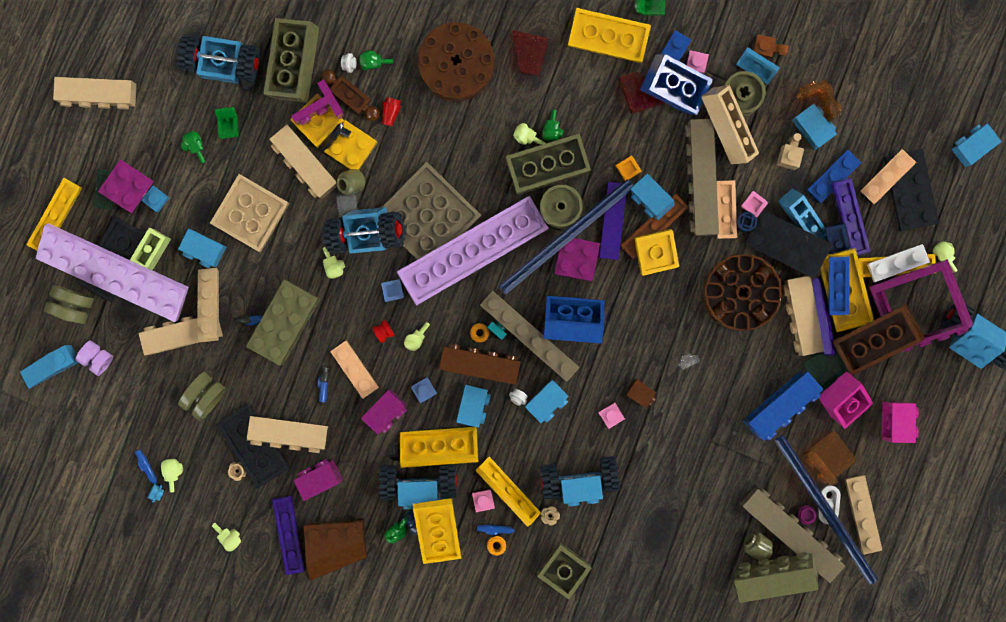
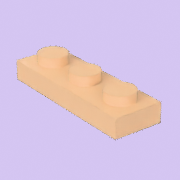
(888, 176)
(726, 209)
(354, 369)

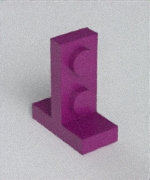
(319, 107)

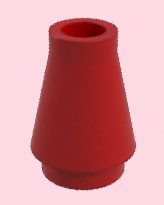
(390, 111)

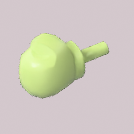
(525, 135)
(944, 251)
(332, 266)
(414, 341)
(171, 470)
(227, 538)

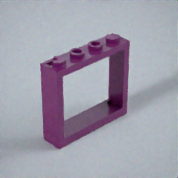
(944, 266)

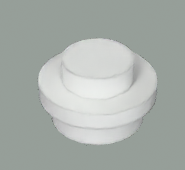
(348, 63)
(518, 397)

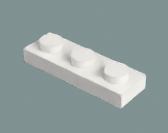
(898, 263)

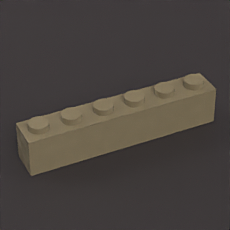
(703, 177)
(529, 336)
(792, 534)

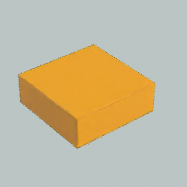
(628, 168)

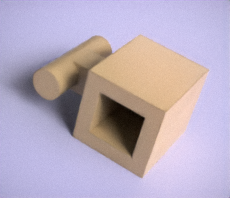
(791, 155)

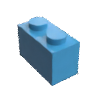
(814, 126)
(976, 144)
(651, 197)
(202, 248)
(547, 401)
(472, 406)

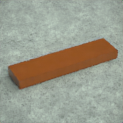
(653, 225)

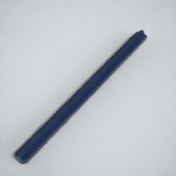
(566, 236)
(826, 509)

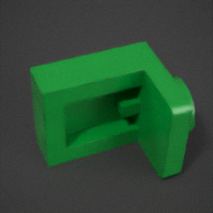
(650, 7)
(227, 122)

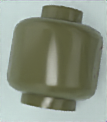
(351, 182)
(758, 546)

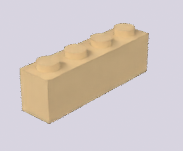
(94, 92)
(730, 124)
(304, 162)
(804, 315)
(170, 336)
(286, 433)

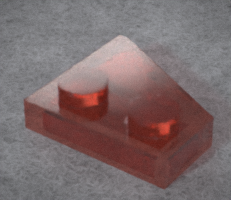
(530, 52)
(635, 98)

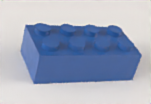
(782, 405)

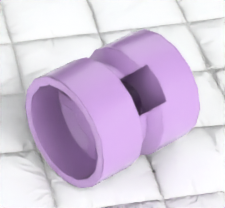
(94, 358)

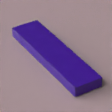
(850, 215)
(612, 227)
(823, 317)
(288, 535)

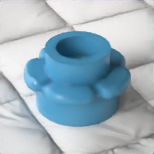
(155, 493)

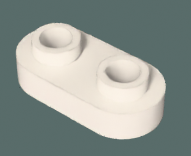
(834, 501)

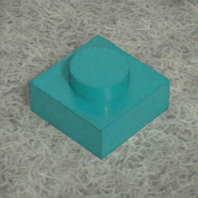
(498, 329)

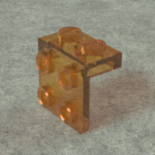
(824, 93)
(829, 458)

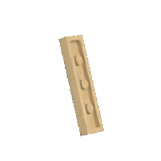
(208, 305)
(863, 514)

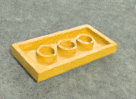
(609, 35)
(859, 305)
(438, 447)
(437, 531)

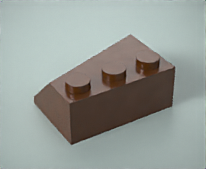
(333, 545)

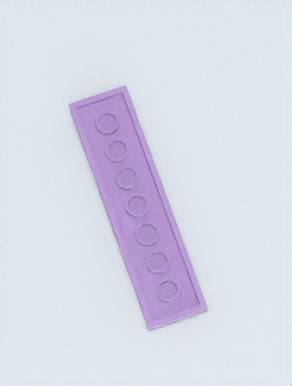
(472, 250)
(111, 272)

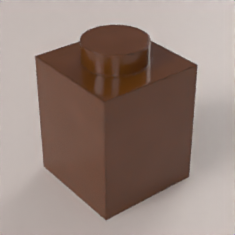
(641, 394)

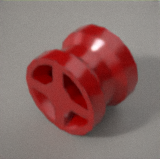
(383, 331)

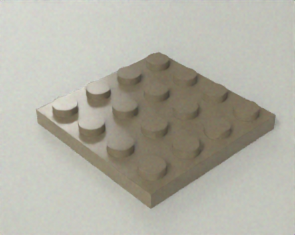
(431, 211)

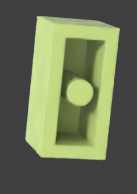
(150, 249)

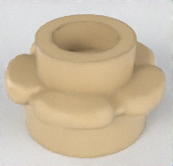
(232, 471)
(550, 510)

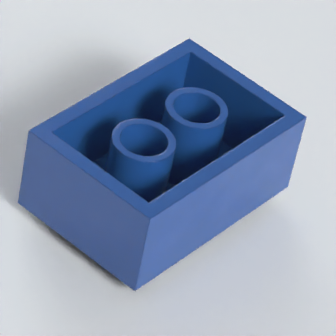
(676, 84)
(574, 319)

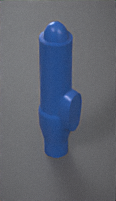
(145, 466)
(495, 529)

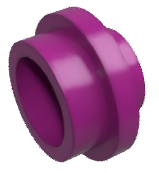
(807, 514)

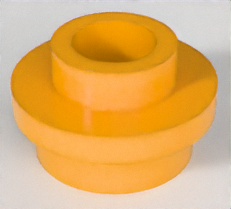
(473, 332)
(492, 550)

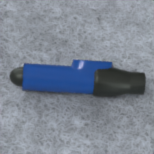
(249, 320)
(323, 385)

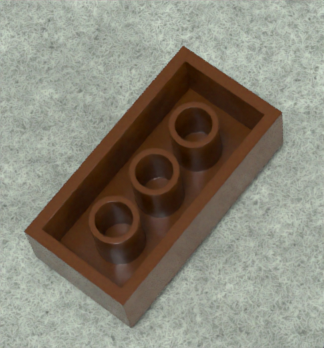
(878, 339)
(480, 365)

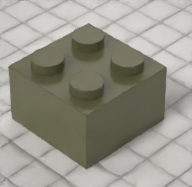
(564, 570)

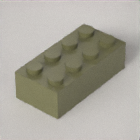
(291, 60)
(548, 164)
(283, 322)
(776, 577)

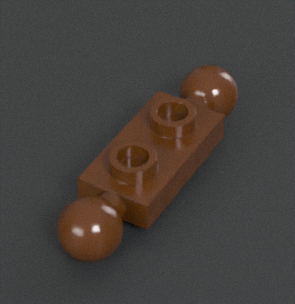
(350, 95)

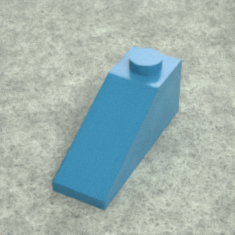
(802, 213)
(49, 366)

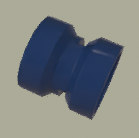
(743, 224)
(411, 521)

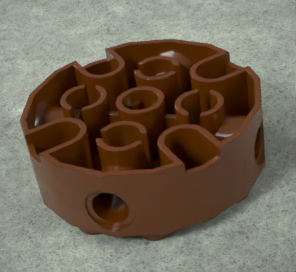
(451, 43)
(761, 292)

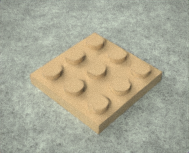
(249, 213)

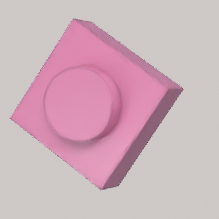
(697, 61)
(754, 204)
(611, 415)
(483, 500)

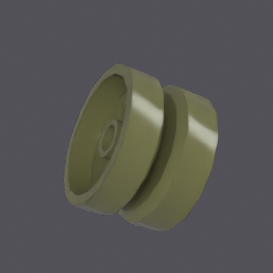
(751, 87)
(561, 195)
(68, 304)
(202, 396)

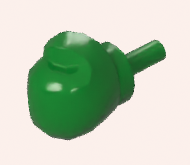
(372, 60)
(551, 130)
(192, 142)
(396, 532)

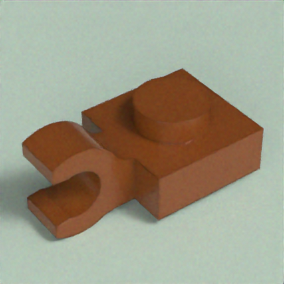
(766, 47)

